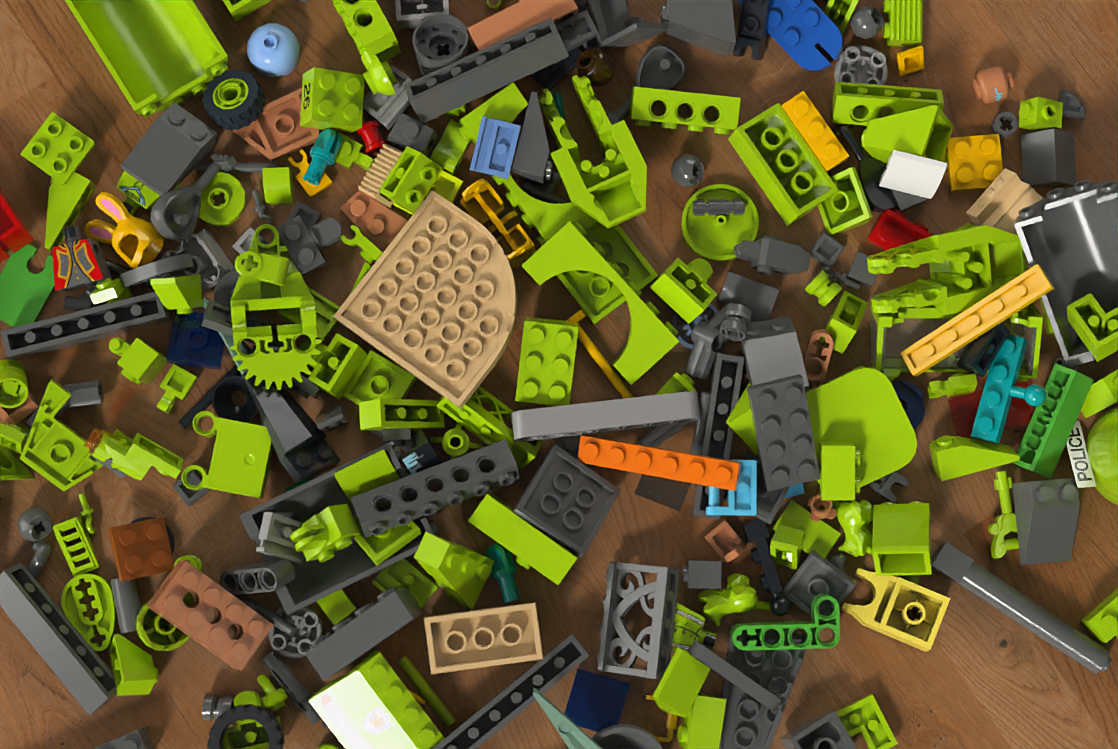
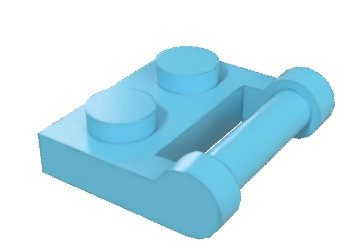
(743, 500)

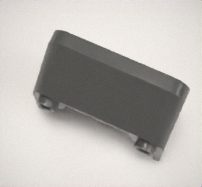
(615, 25)

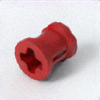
(371, 137)

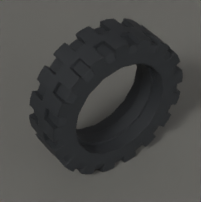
(247, 711)

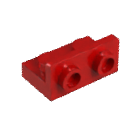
(895, 230)

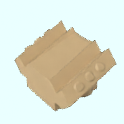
(1002, 202)

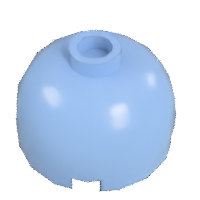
(273, 50)

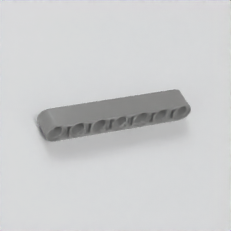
(605, 416)

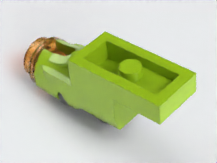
(132, 458)

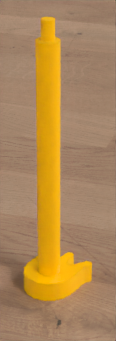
(598, 357)

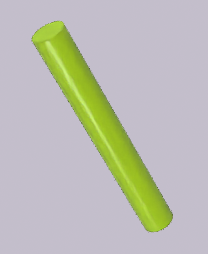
(427, 691)

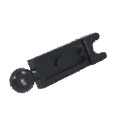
(752, 28)
(755, 533)

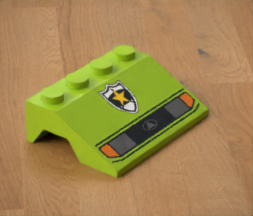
(374, 709)

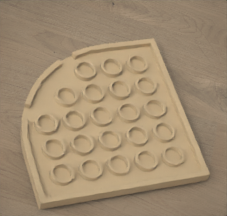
(438, 300)

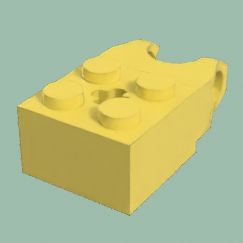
(889, 605)

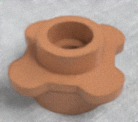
(816, 513)

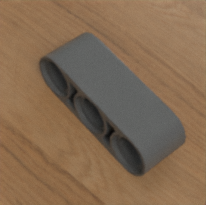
(257, 577)

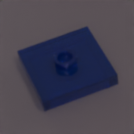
(194, 344)
(596, 700)

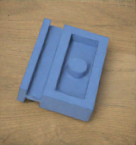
(495, 147)

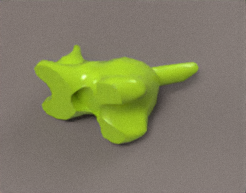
(854, 519)
(736, 597)

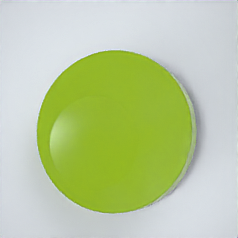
(717, 235)

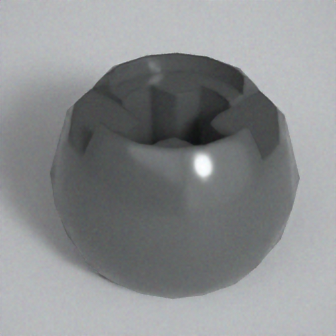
(866, 22)
(687, 170)
(34, 524)

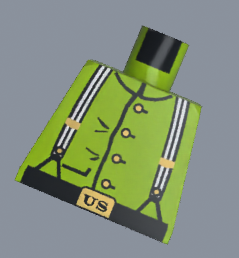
(688, 628)

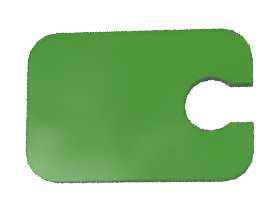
(23, 292)

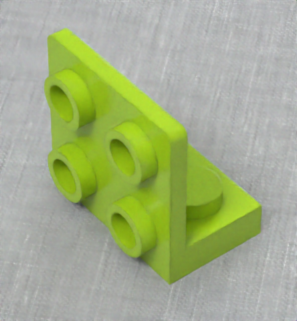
(58, 148)

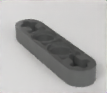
(734, 676)

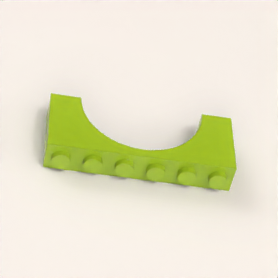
(540, 215)
(647, 336)

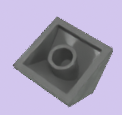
(1048, 159)

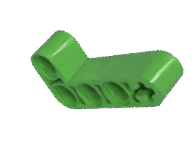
(785, 630)

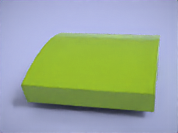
(367, 474)

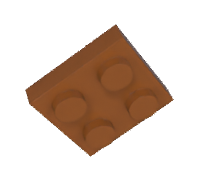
(141, 549)

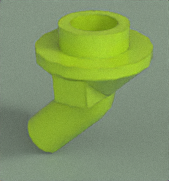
(274, 698)

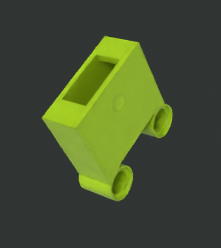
(238, 460)

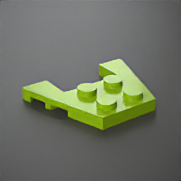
(54, 447)

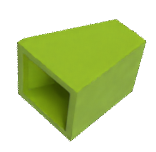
(915, 132)
(902, 539)

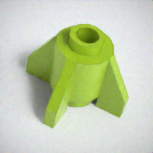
(450, 435)

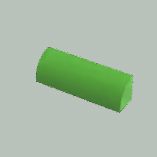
(1053, 420)

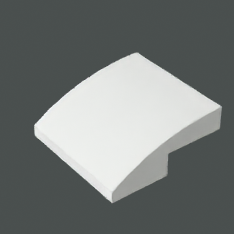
(912, 174)

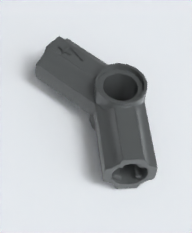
(706, 344)
(81, 395)

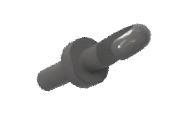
(259, 207)
(841, 278)

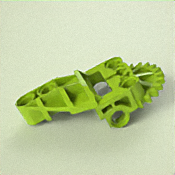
(257, 295)

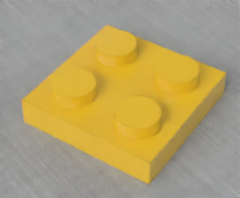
(973, 162)

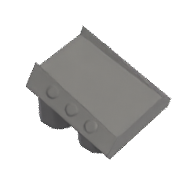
(207, 258)

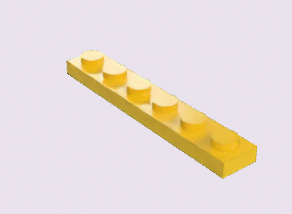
(977, 320)

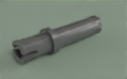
(291, 685)

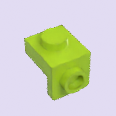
(110, 291)

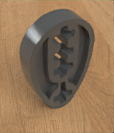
(157, 269)

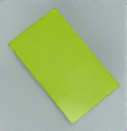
(817, 535)

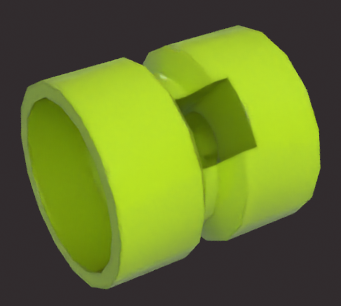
(12, 383)

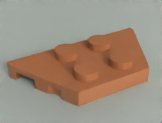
(278, 128)

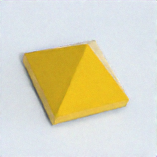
(911, 60)

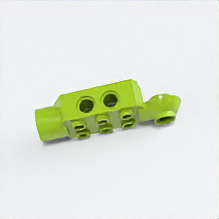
(373, 40)

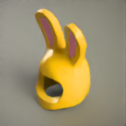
(133, 237)

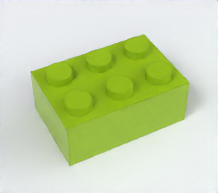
(547, 361)

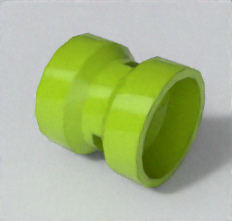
(823, 288)

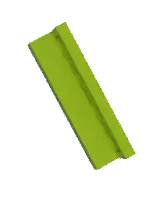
(490, 425)

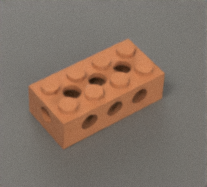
(229, 610)

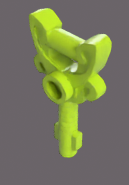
(1006, 521)

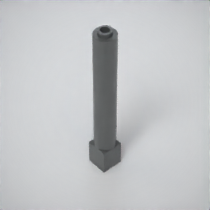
(1029, 614)

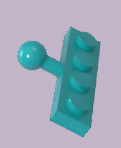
(1000, 389)

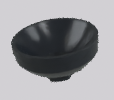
(223, 402)

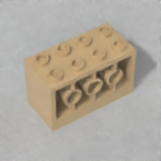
(483, 637)

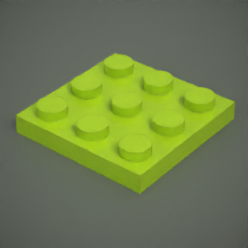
(597, 293)

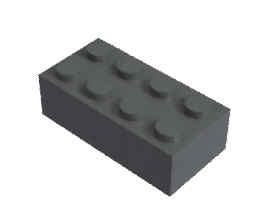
(359, 635)

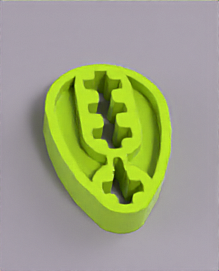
(76, 611)

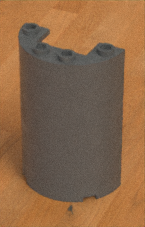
(1077, 247)
(319, 579)

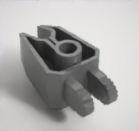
(773, 256)

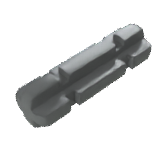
(718, 207)

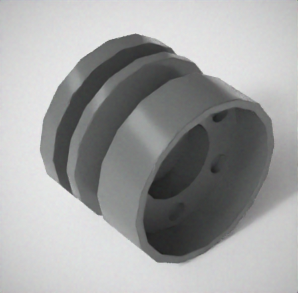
(440, 42)

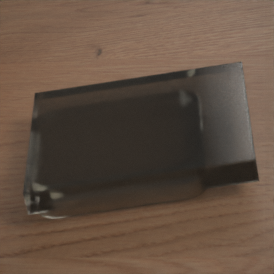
(663, 491)

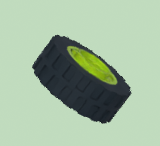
(234, 99)

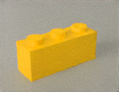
(815, 132)

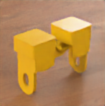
(485, 206)

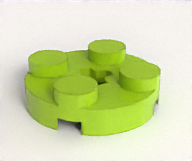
(234, 205)

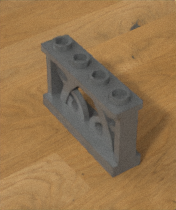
(663, 618)

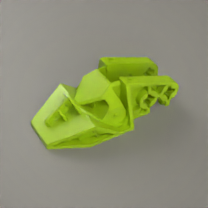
(612, 188)
(962, 265)

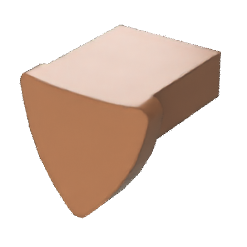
(16, 414)
(725, 542)

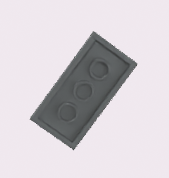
(783, 432)

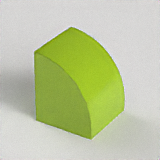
(278, 185)

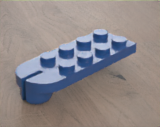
(799, 28)

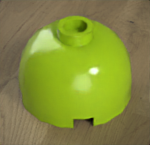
(157, 631)

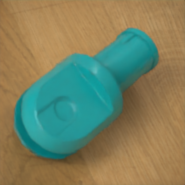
(323, 154)
(503, 571)

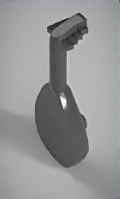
(658, 69)
(179, 209)

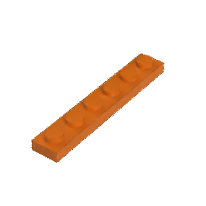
(659, 462)

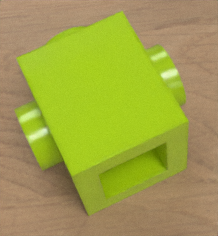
(1040, 114)

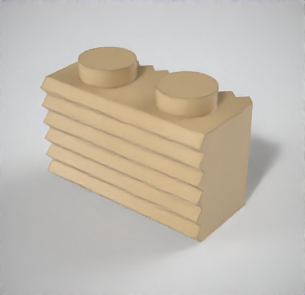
(379, 172)

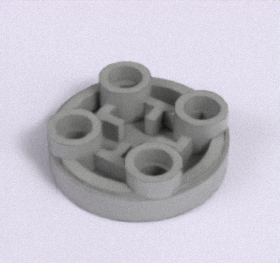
(861, 65)
(308, 629)

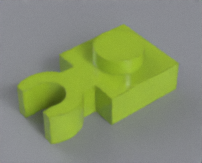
(956, 385)

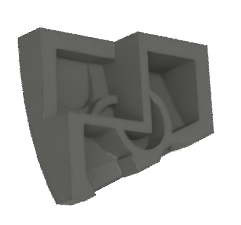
(752, 294)

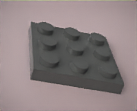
(567, 501)

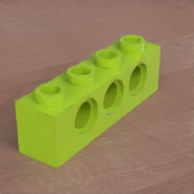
(875, 98)
(726, 108)

